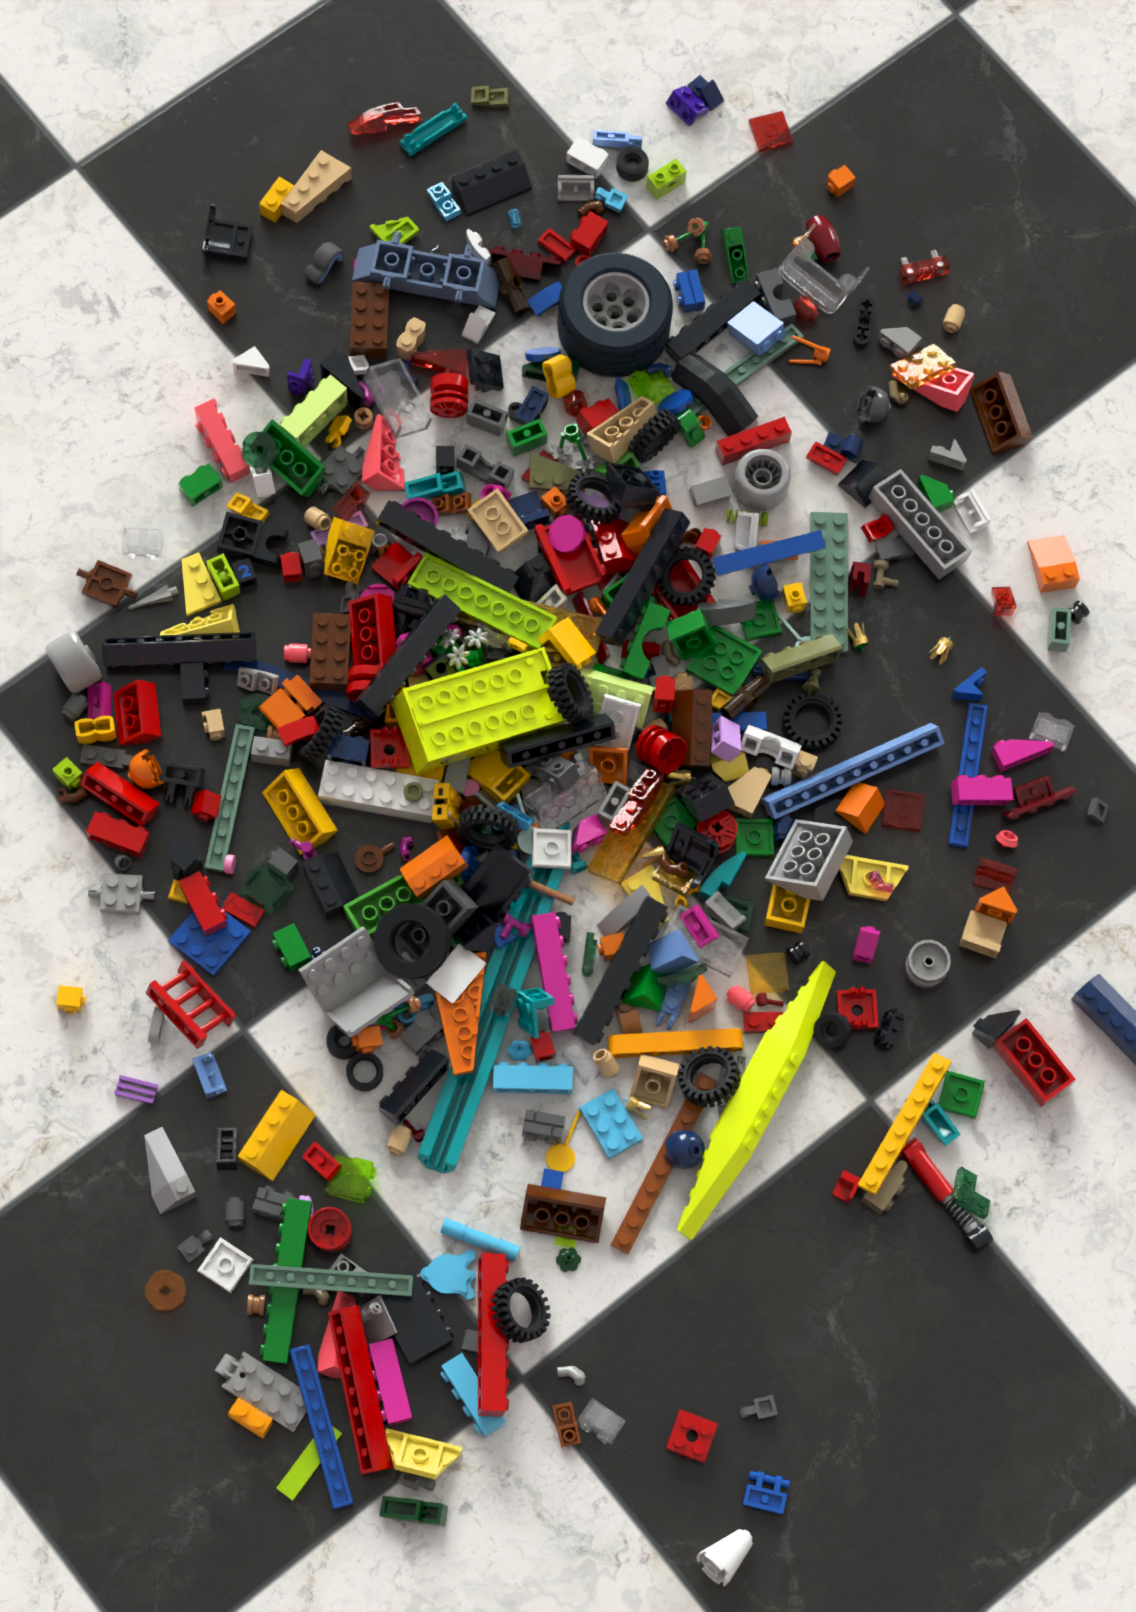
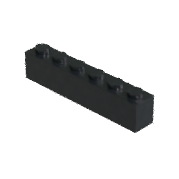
(712, 321)
(557, 741)

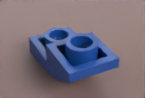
(545, 299)

